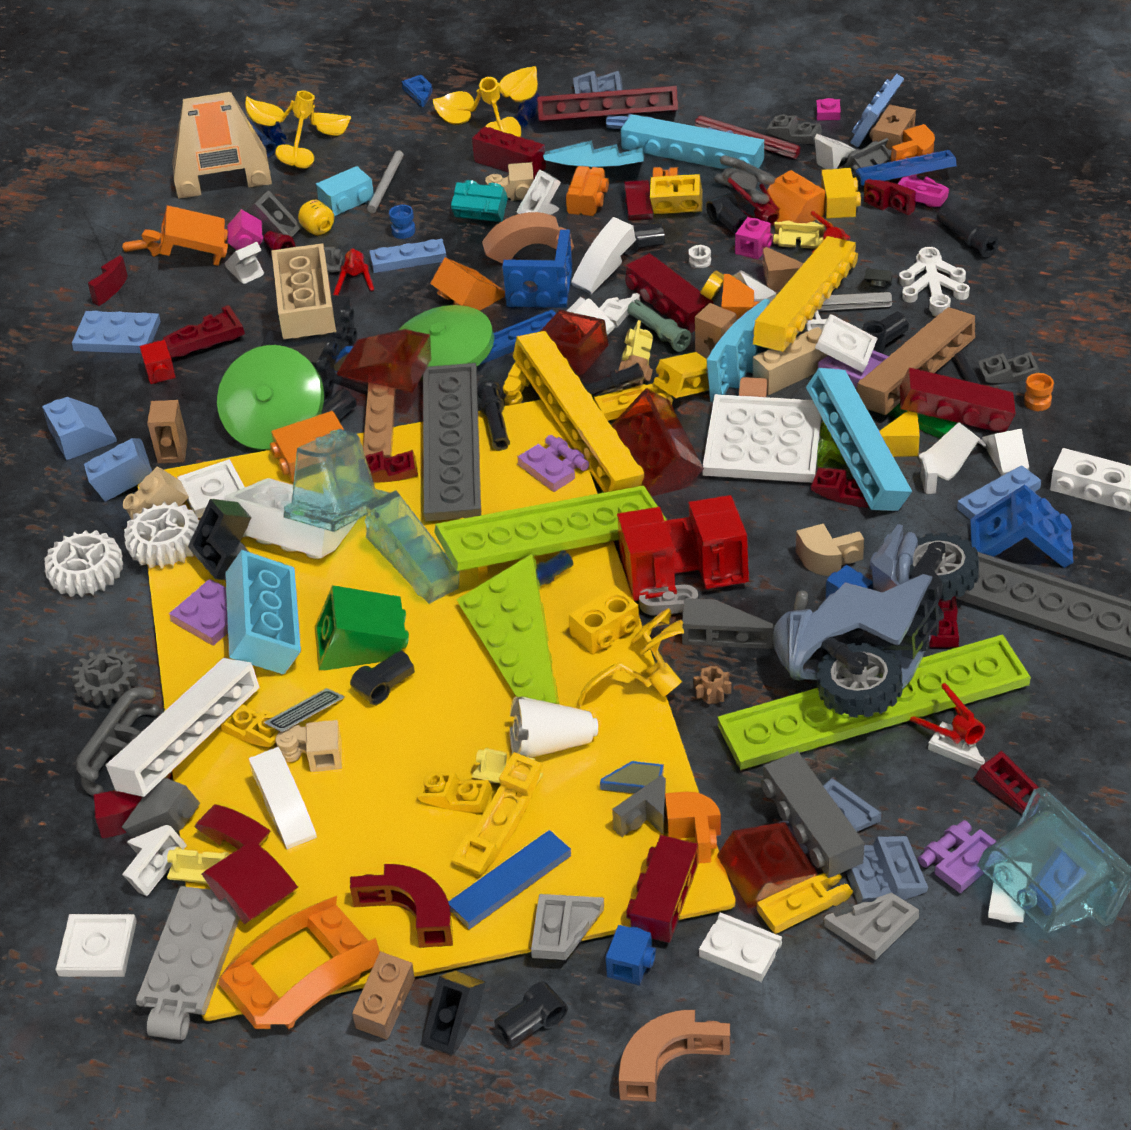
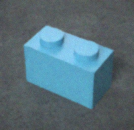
(345, 190)

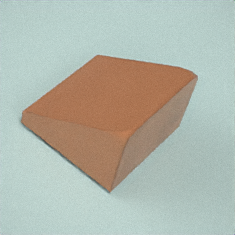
(753, 387)

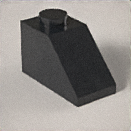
(452, 1011)

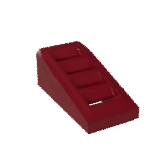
(1009, 770)

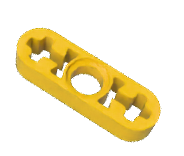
(712, 285)

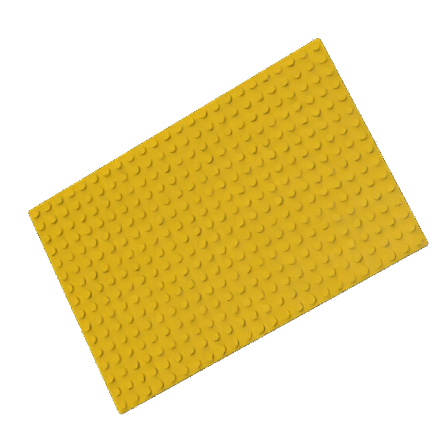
(432, 724)

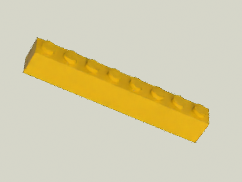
(804, 294)
(576, 412)

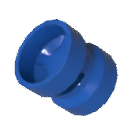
(402, 224)

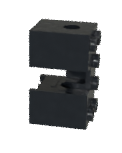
(323, 349)

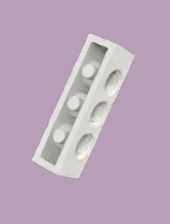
(1092, 479)

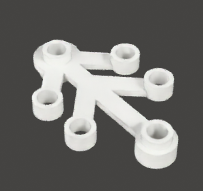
(931, 260)

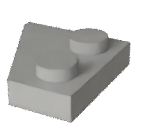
(562, 924)
(874, 924)

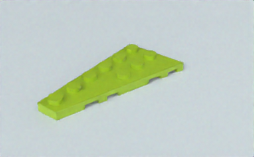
(514, 629)

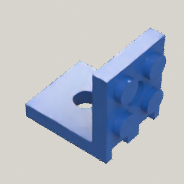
(550, 277)
(1022, 516)

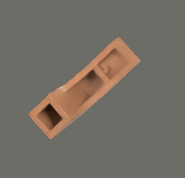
(519, 232)
(663, 1041)

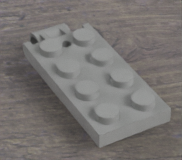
(187, 961)

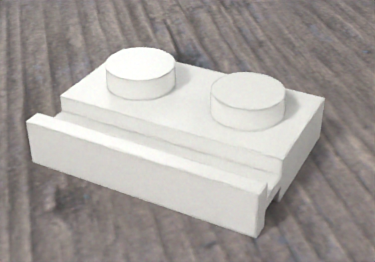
(740, 947)

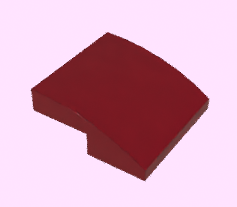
(249, 881)

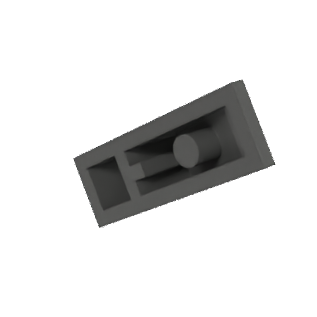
(718, 624)

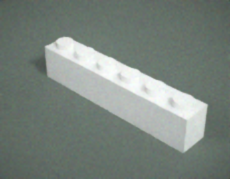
(182, 727)

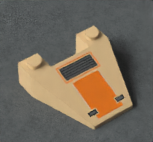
(215, 139)

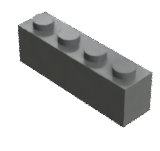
(812, 814)

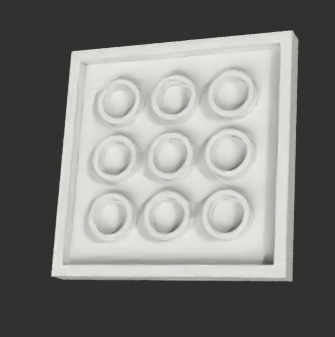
(762, 438)

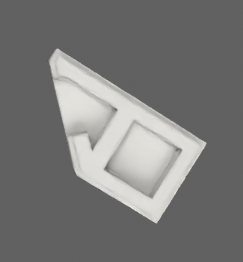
(617, 309)
(960, 752)

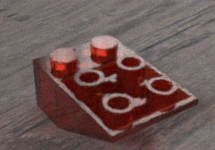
(389, 359)

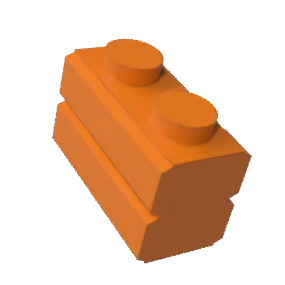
(586, 191)

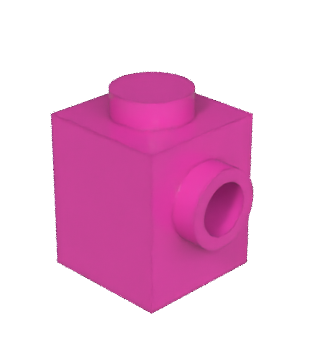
(244, 230)
(753, 238)

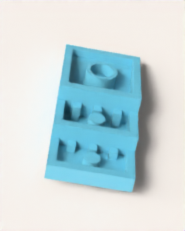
(585, 155)
(734, 353)

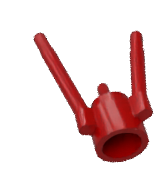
(830, 231)
(353, 265)
(964, 724)

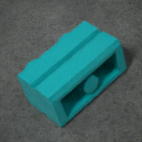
(479, 201)

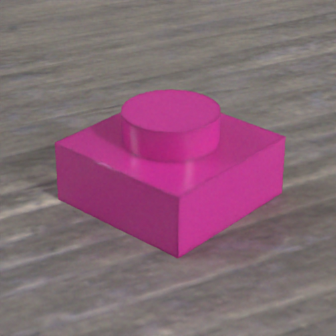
(828, 109)

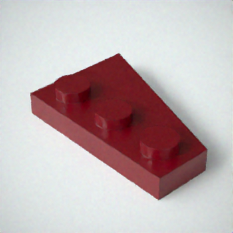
(203, 336)

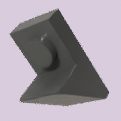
(642, 806)

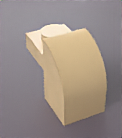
(824, 554)

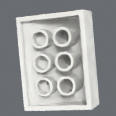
(266, 504)

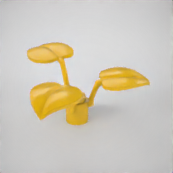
(519, 85)
(303, 106)
(660, 673)

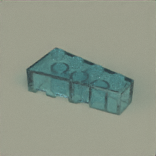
(410, 547)

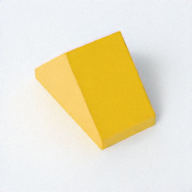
(902, 435)

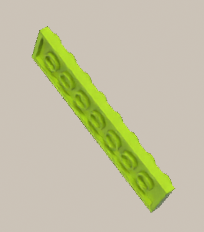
(538, 528)

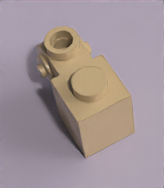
(517, 181)
(155, 489)
(318, 740)

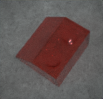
(578, 338)
(764, 861)

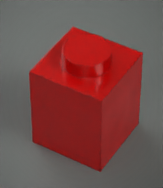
(157, 361)

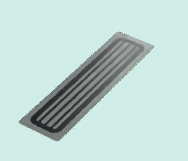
(304, 709)

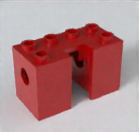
(705, 541)

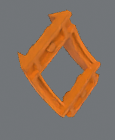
(339, 936)

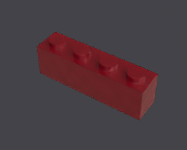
(666, 290)
(957, 400)

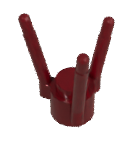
(765, 212)

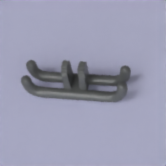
(746, 177)
(113, 735)

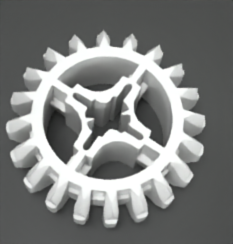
(161, 534)
(83, 563)

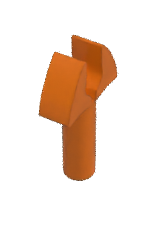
(147, 242)

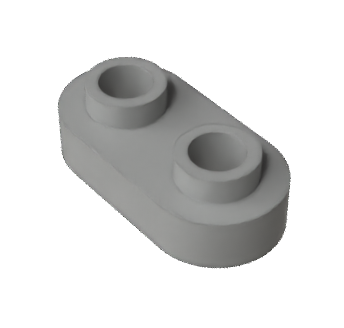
(669, 600)

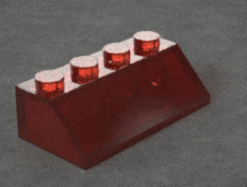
(658, 443)

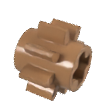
(632, 360)
(712, 685)

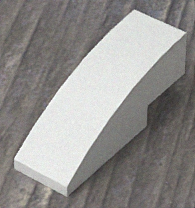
(603, 255)
(282, 798)

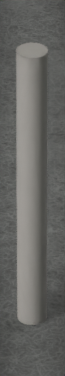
(385, 181)

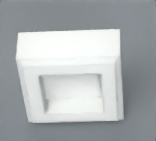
(928, 473)

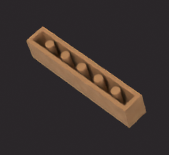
(924, 351)

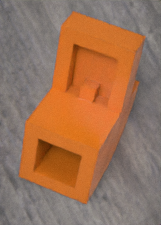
(916, 142)
(694, 816)

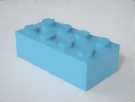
(262, 612)

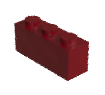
(501, 148)
(664, 887)

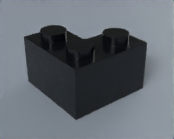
(219, 536)

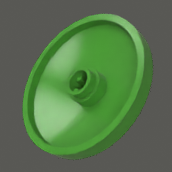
(456, 334)
(266, 392)

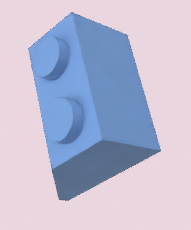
(77, 427)
(118, 469)

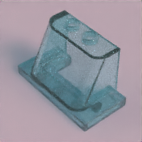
(331, 482)
(1057, 867)

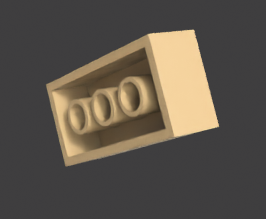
(303, 291)

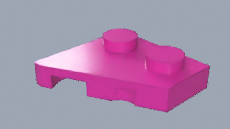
(927, 191)

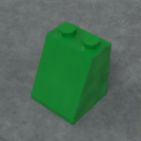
(359, 628)

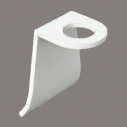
(953, 450)

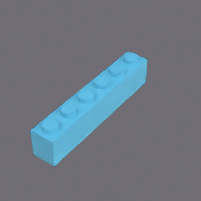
(689, 142)
(858, 440)

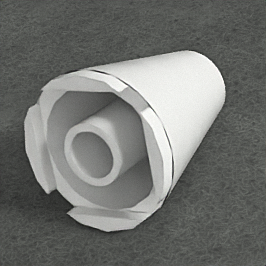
(548, 727)

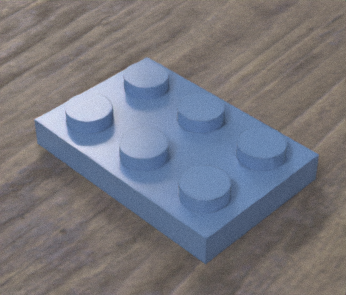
(875, 108)
(115, 331)

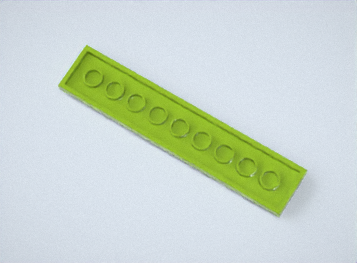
(805, 723)

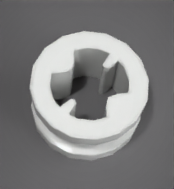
(699, 256)

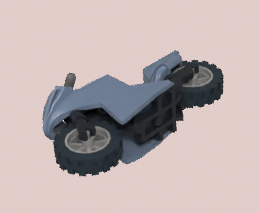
(871, 641)

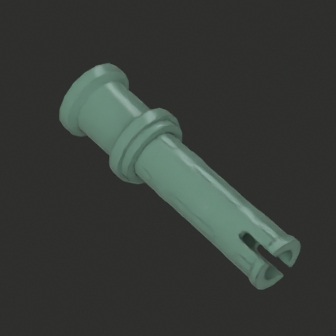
(665, 328)

